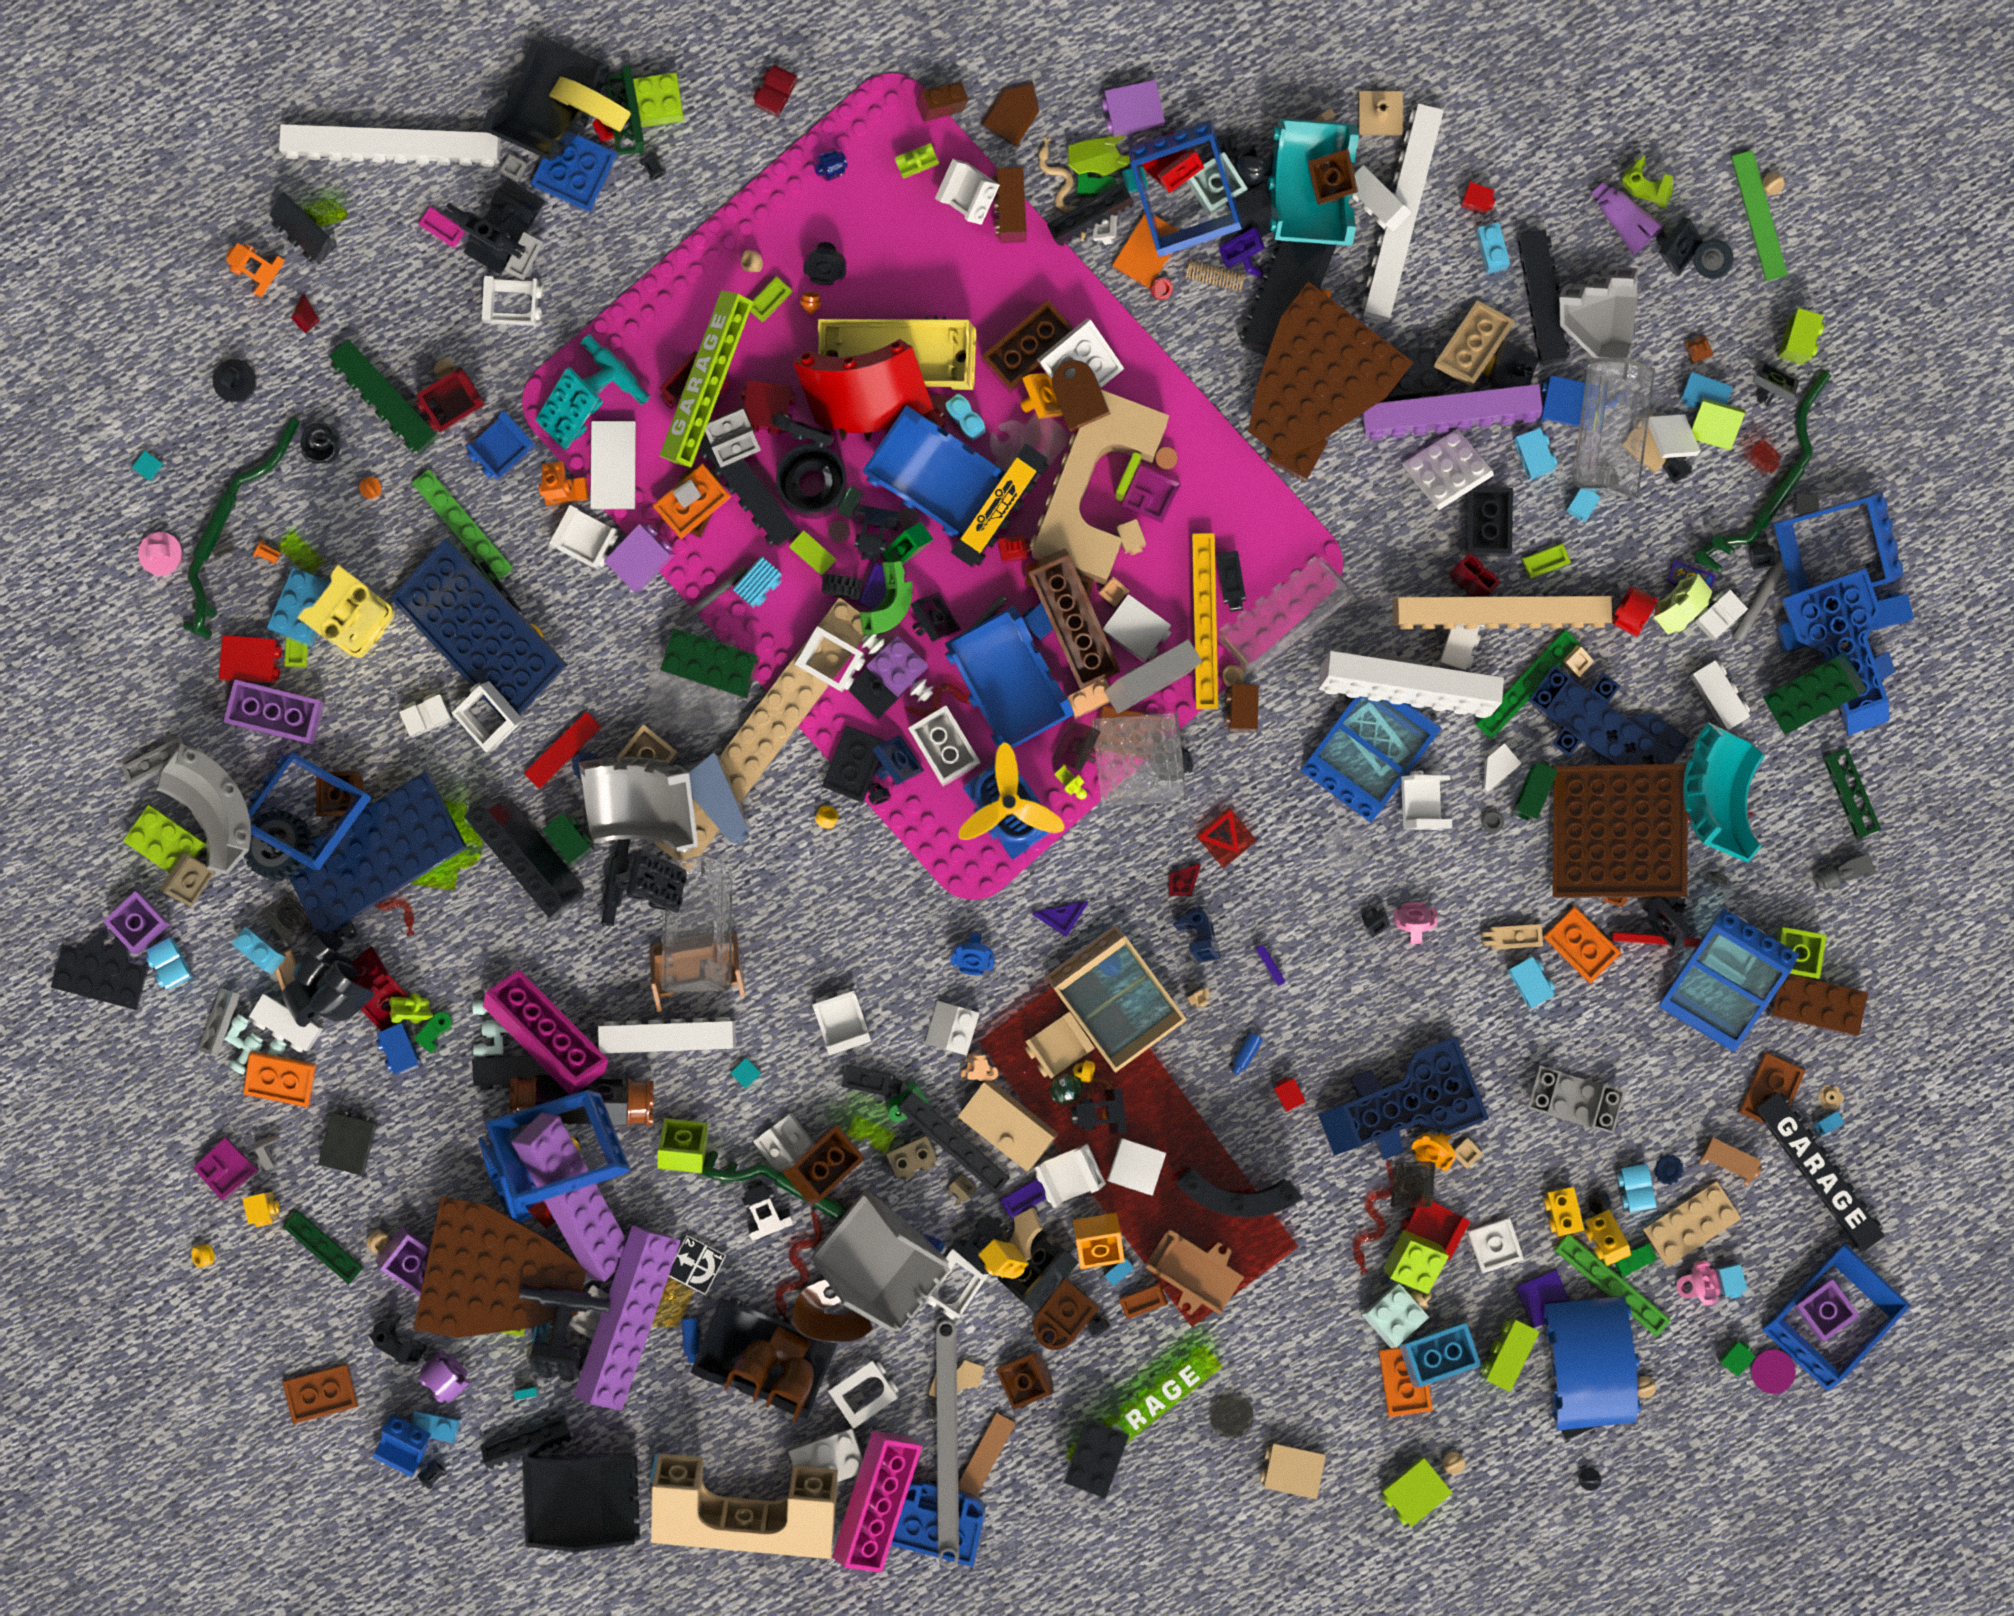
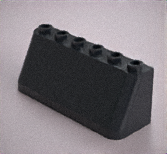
(1292, 268)
(526, 855)

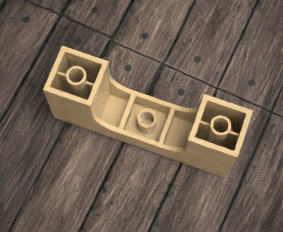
(1126, 430)
(695, 1517)

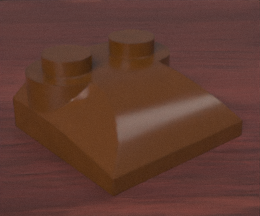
(1333, 177)
(332, 800)
(1026, 1380)

